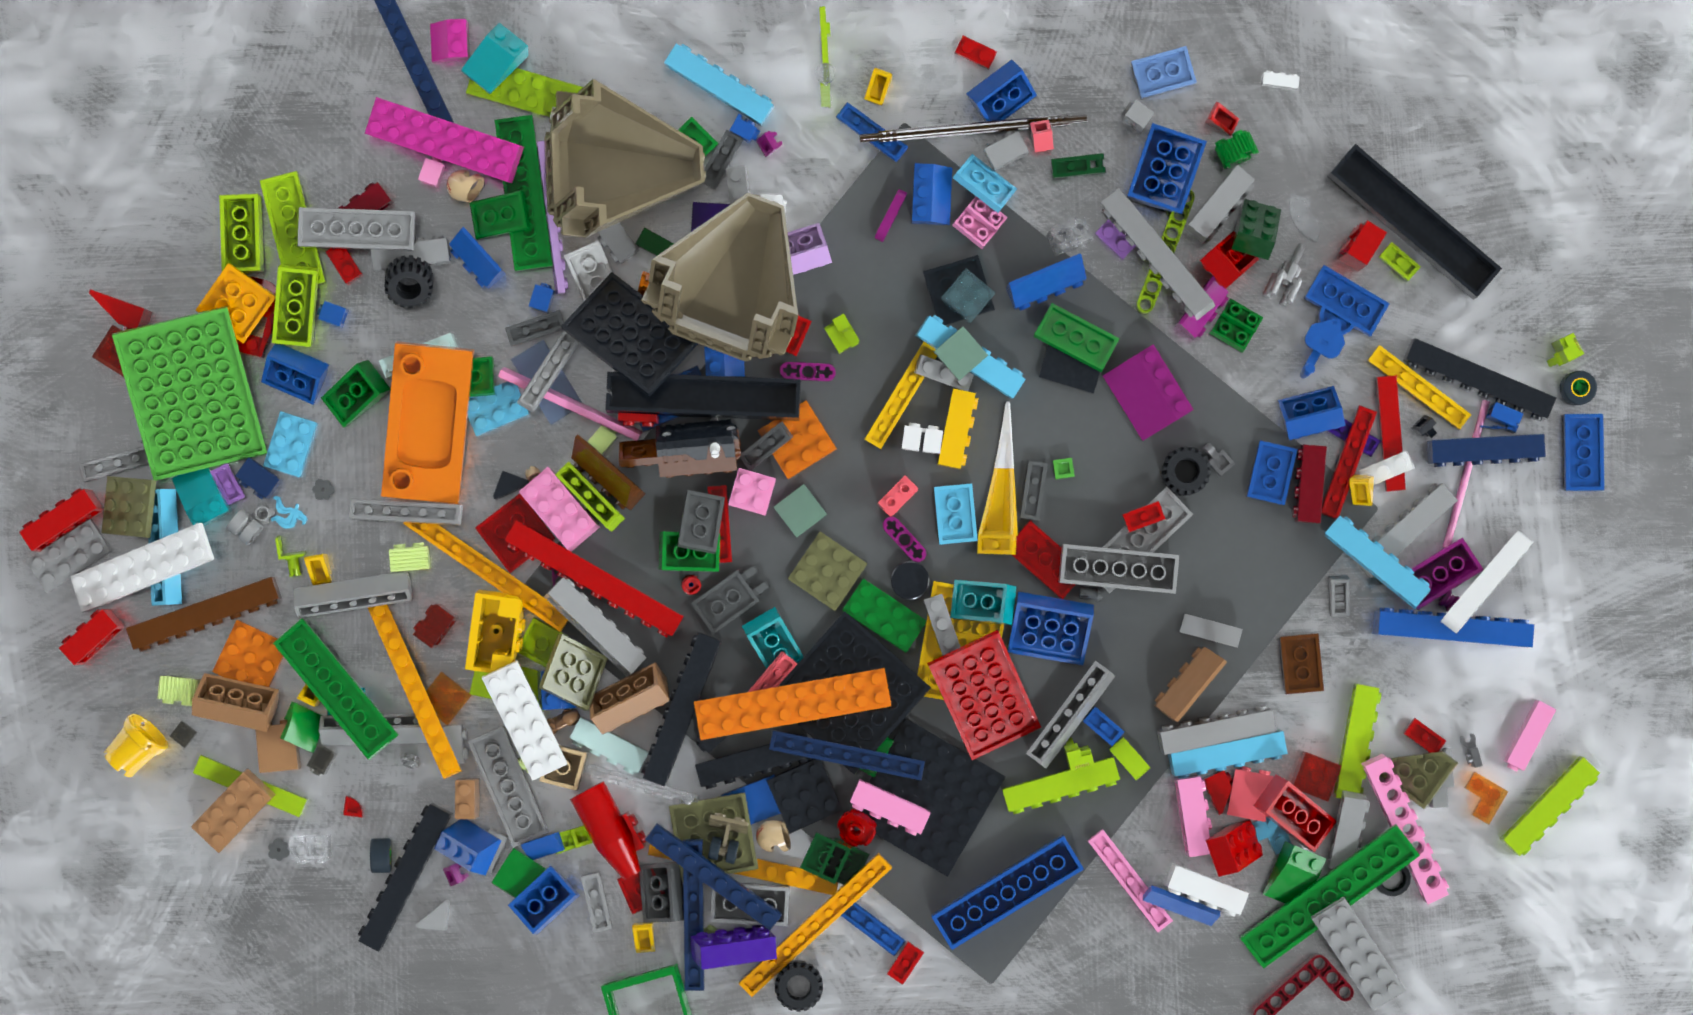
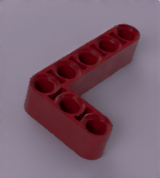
(1300, 985)

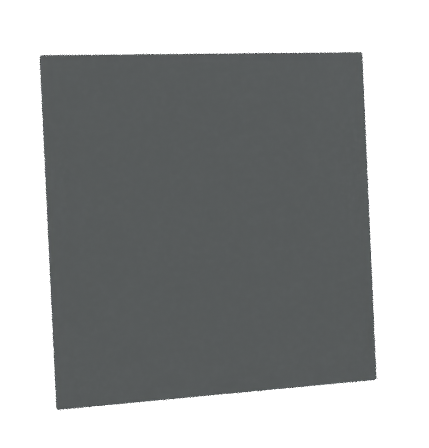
(1237, 554)

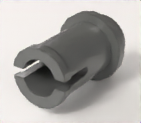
(1091, 593)

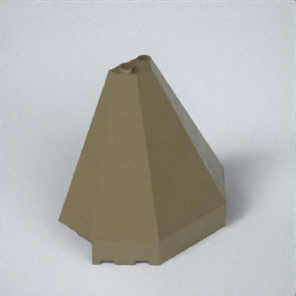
(612, 160)
(730, 282)

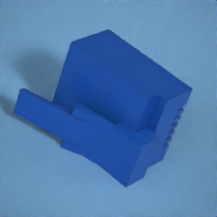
(1503, 416)

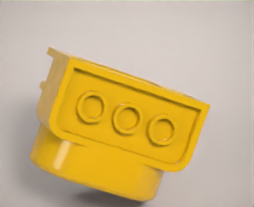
(487, 645)

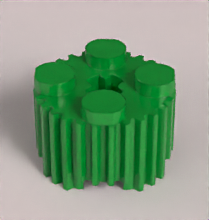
(1236, 149)

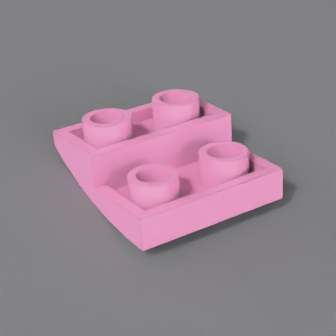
(979, 222)

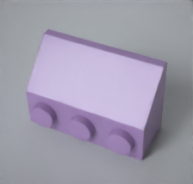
(808, 248)

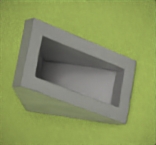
(437, 918)

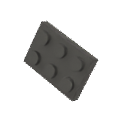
(701, 521)

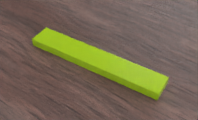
(227, 775)

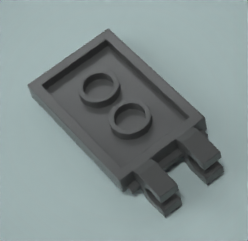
(729, 599)

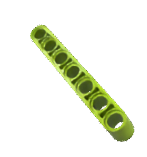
(1172, 243)

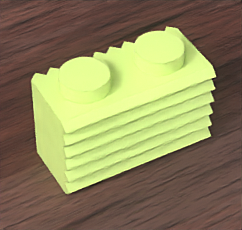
(409, 558)
(177, 689)

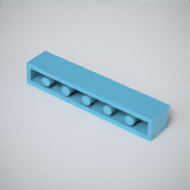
(718, 84)
(989, 370)
(164, 524)
(1377, 562)
(1227, 754)

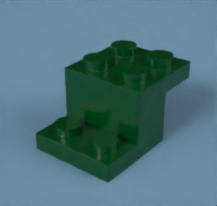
(833, 859)

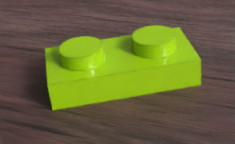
(1399, 261)

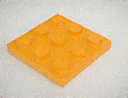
(244, 298)

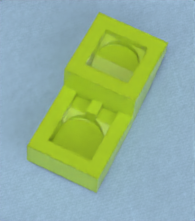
(1129, 758)
(575, 838)

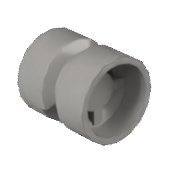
(242, 525)

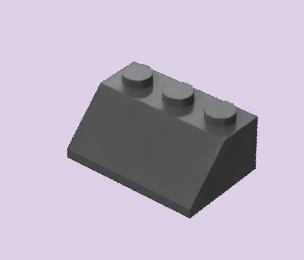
(658, 906)

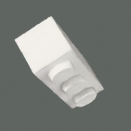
(1280, 80)

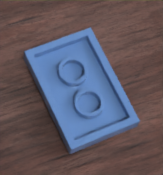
(1163, 72)

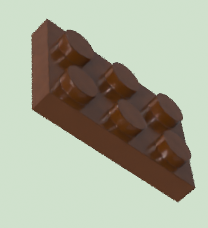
(1301, 663)

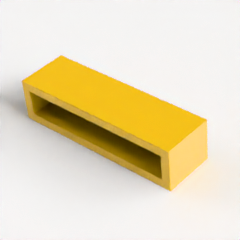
(956, 429)

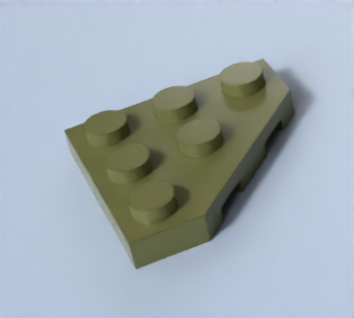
(1422, 775)

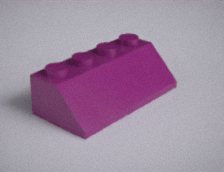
(1447, 570)

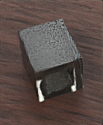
(321, 760)

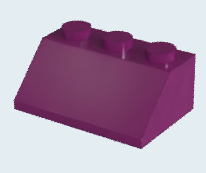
(1195, 328)

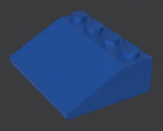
(1166, 169)
(1046, 282)
(1050, 628)

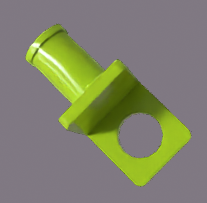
(292, 558)

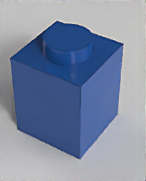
(542, 297)
(332, 314)

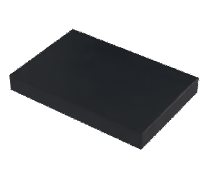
(1068, 371)

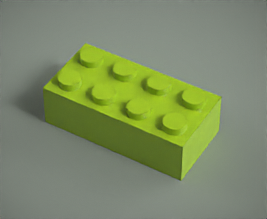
(242, 232)
(295, 305)

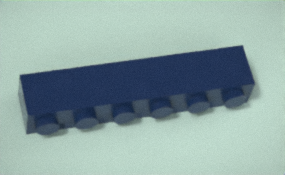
(1485, 449)

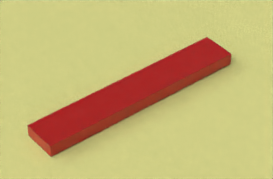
(1390, 426)
(1348, 462)

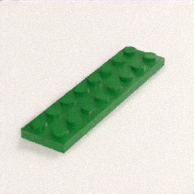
(529, 246)
(335, 689)

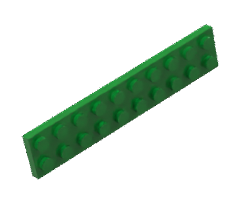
(1349, 879)

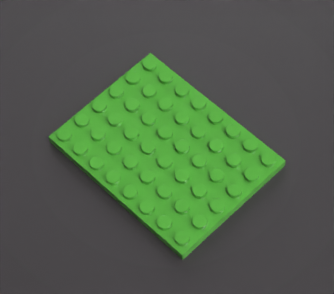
(190, 393)

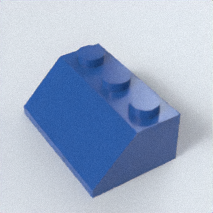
(1002, 93)
(931, 194)
(475, 259)
(722, 364)
(294, 373)
(1311, 412)
(468, 846)
(543, 900)

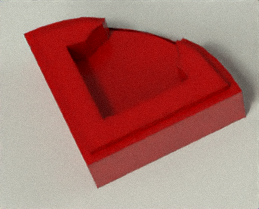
(352, 807)

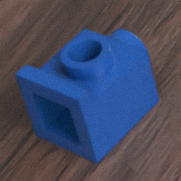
(745, 129)

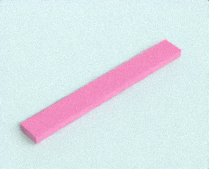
(575, 406)

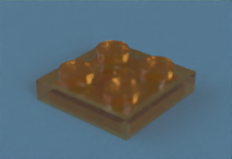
(447, 697)

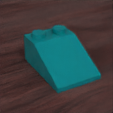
(495, 58)
(200, 496)
(983, 602)
(771, 637)

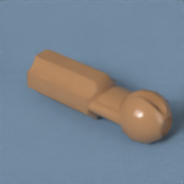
(569, 717)

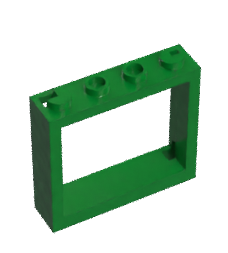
(608, 988)

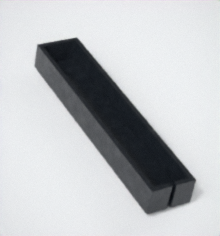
(1414, 222)
(708, 397)

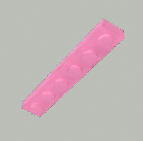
(1128, 879)

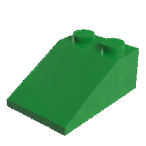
(355, 393)
(685, 559)
(1293, 872)

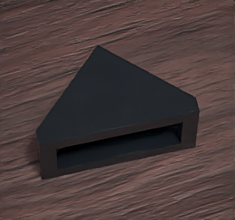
(508, 484)

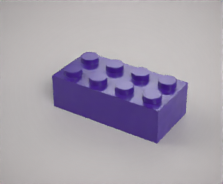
(733, 947)

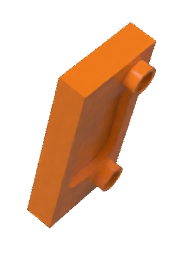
(427, 422)

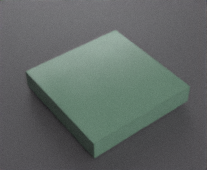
(960, 353)
(800, 510)

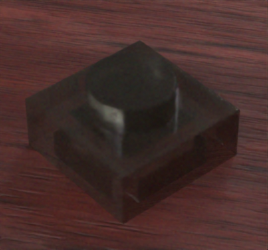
(183, 734)

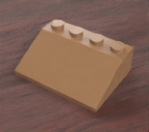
(1189, 684)

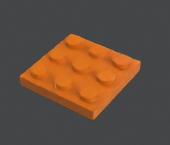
(808, 443)
(249, 656)

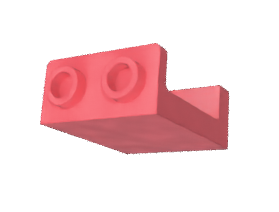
(898, 496)
(1245, 792)

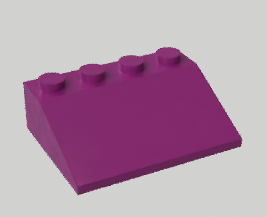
(1147, 392)

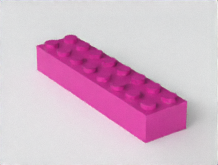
(444, 140)

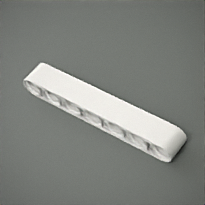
(1487, 582)

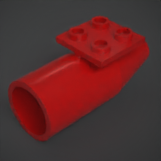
(610, 831)

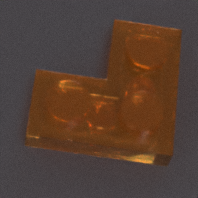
(1490, 797)

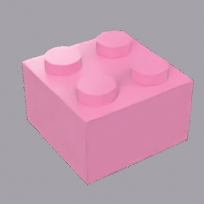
(752, 491)

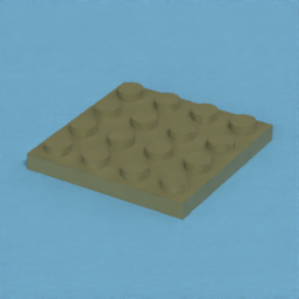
(693, 823)

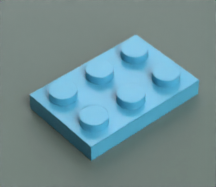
(984, 183)
(495, 410)
(290, 444)
(955, 514)

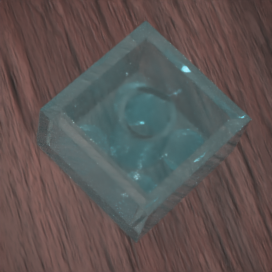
(968, 296)

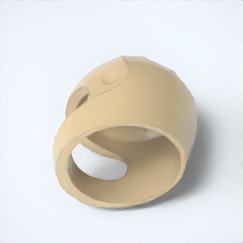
(460, 183)
(771, 834)

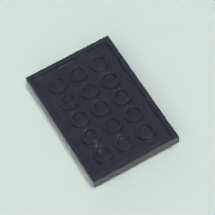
(627, 335)

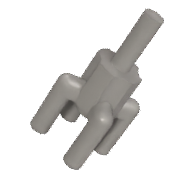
(1287, 278)

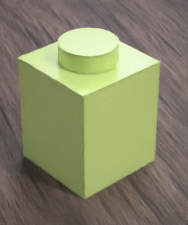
(603, 439)

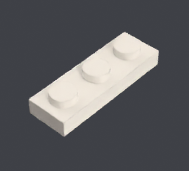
(1388, 468)

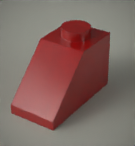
(1218, 789)

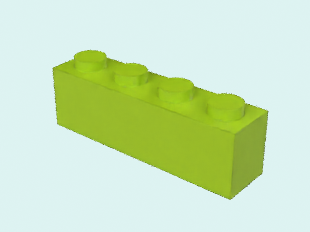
(590, 496)

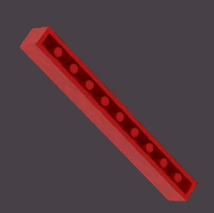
(593, 578)

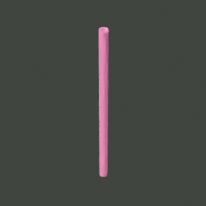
(1465, 478)

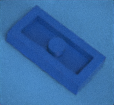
(1103, 726)

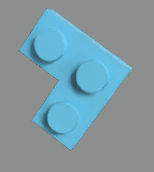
(1273, 832)

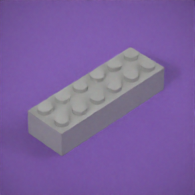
(1118, 568)

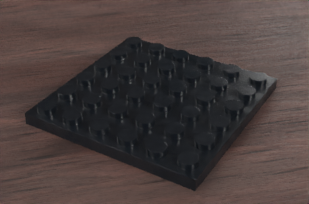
(850, 650)
(950, 788)

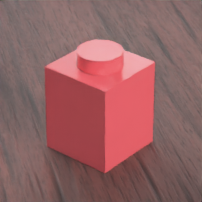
(1041, 136)

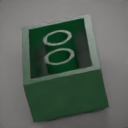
(1256, 229)

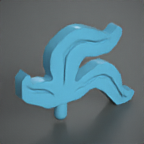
(291, 520)

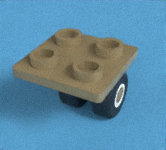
(716, 848)

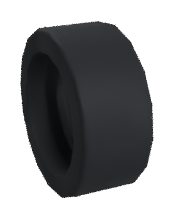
(1399, 890)

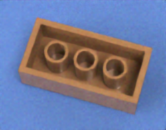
(629, 698)
(235, 702)
(233, 810)

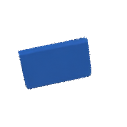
(543, 846)

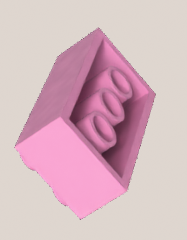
(559, 509)
(892, 807)
(1192, 814)

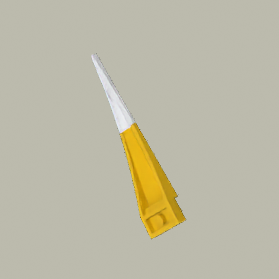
(999, 520)

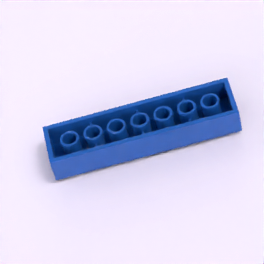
(1475, 630)
(1007, 892)

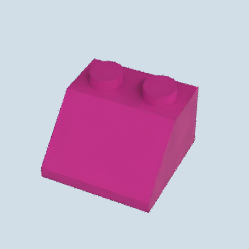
(450, 40)

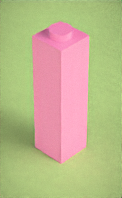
(1529, 736)

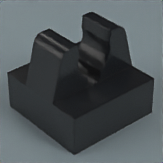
(1425, 426)

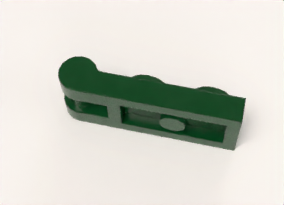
(1077, 166)

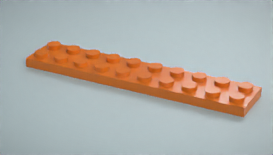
(792, 704)

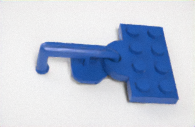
(1342, 308)

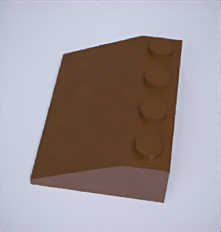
(606, 474)

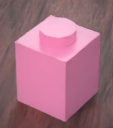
(432, 172)

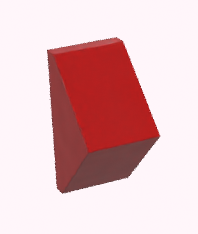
(1222, 119)

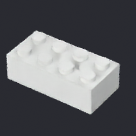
(1202, 887)

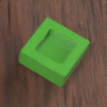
(1063, 468)

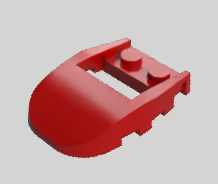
(256, 345)

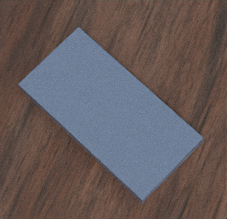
(527, 365)

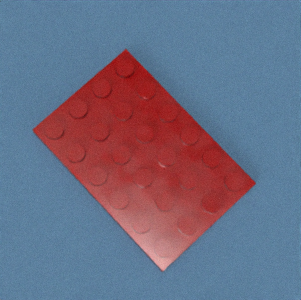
(984, 695)

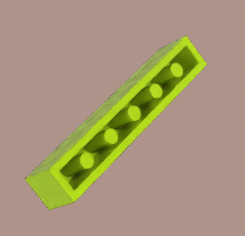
(1357, 738)
(1060, 784)
(1549, 806)

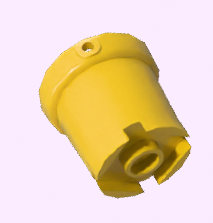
(135, 745)

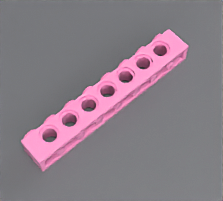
(1373, 769)

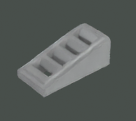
(1332, 595)

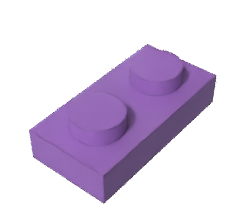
(1114, 239)
(228, 484)

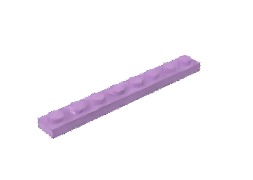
(560, 282)

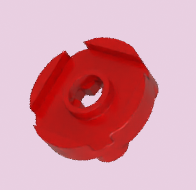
(863, 822)

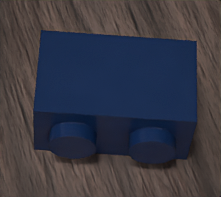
(258, 478)

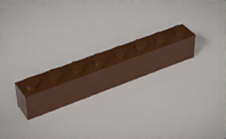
(204, 613)

